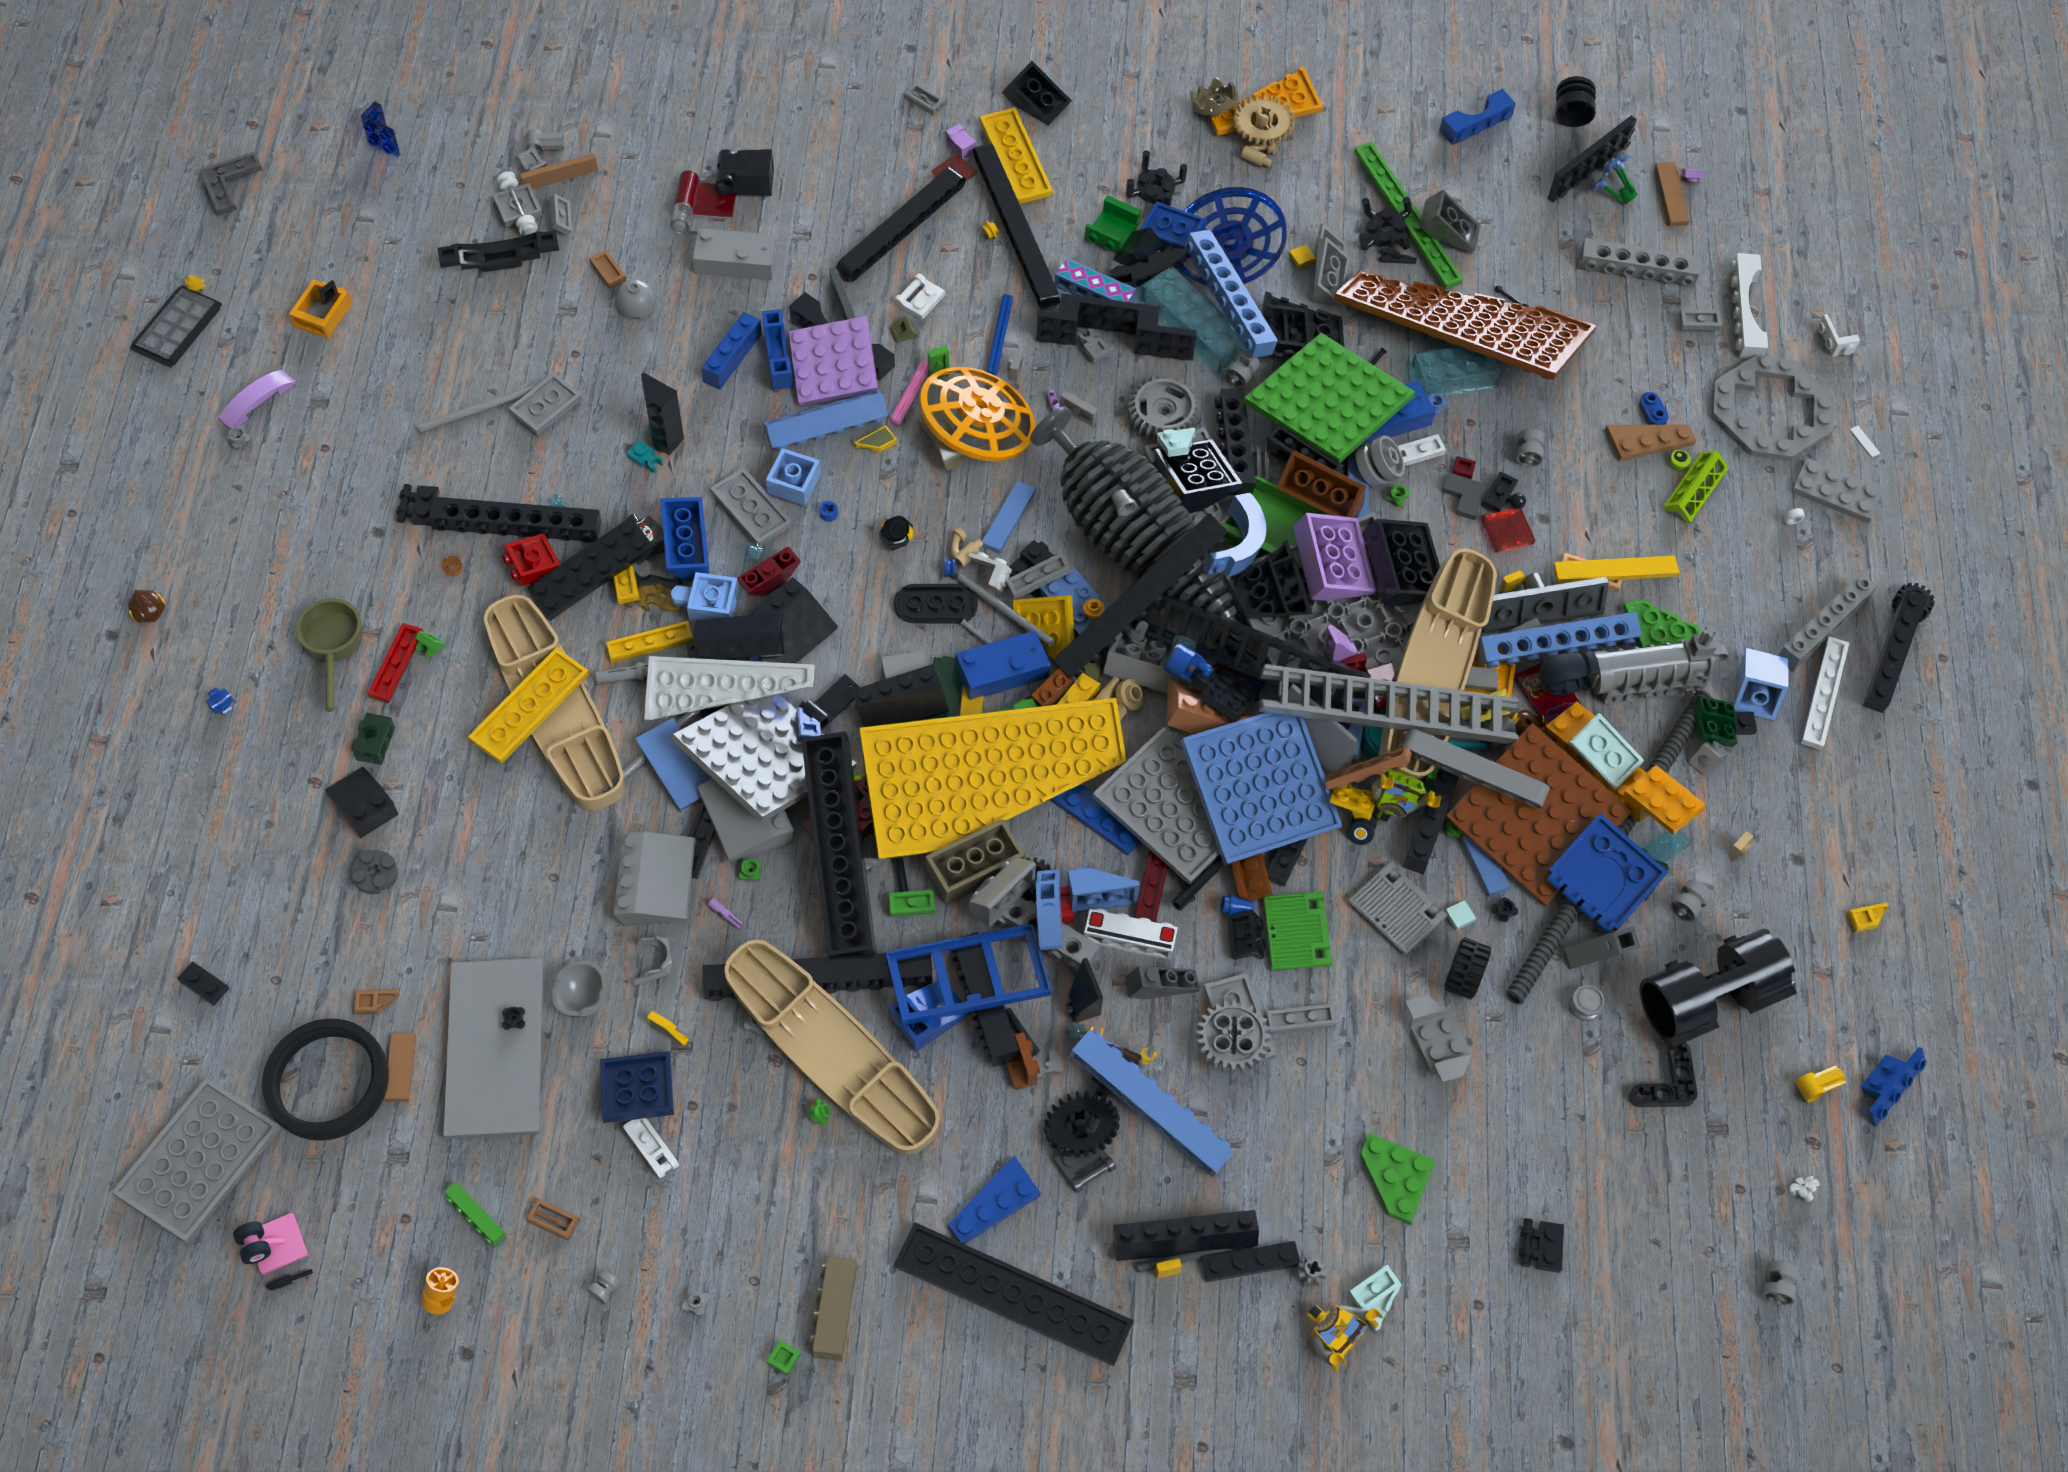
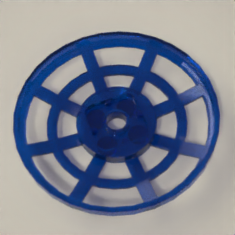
(1240, 230)

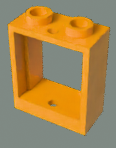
(314, 324)

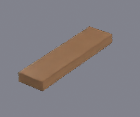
(560, 171)
(1672, 194)

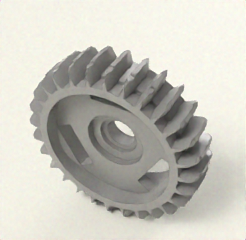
(1167, 395)

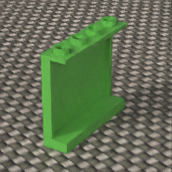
(1280, 514)

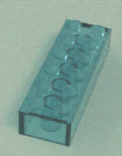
(1189, 309)

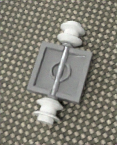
(517, 204)

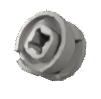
(1586, 1002)

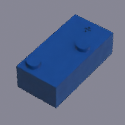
(1413, 416)
(1002, 665)

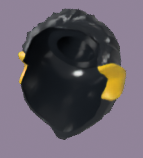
(896, 532)

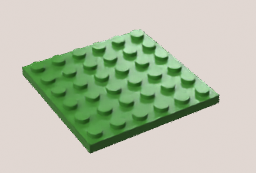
(1329, 397)

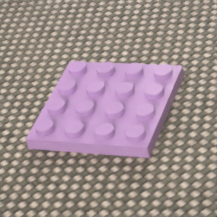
(833, 361)

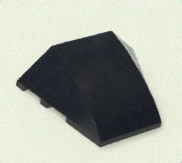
(1274, 587)

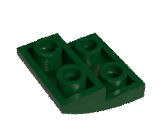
(1715, 721)

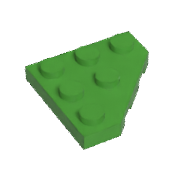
(1659, 625)
(1396, 1175)

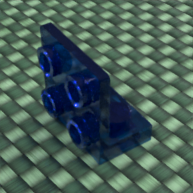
(377, 131)

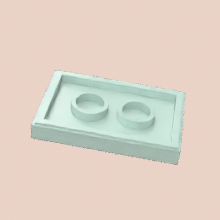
(1606, 751)

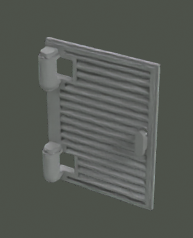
(1398, 908)

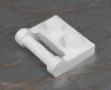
(923, 301)

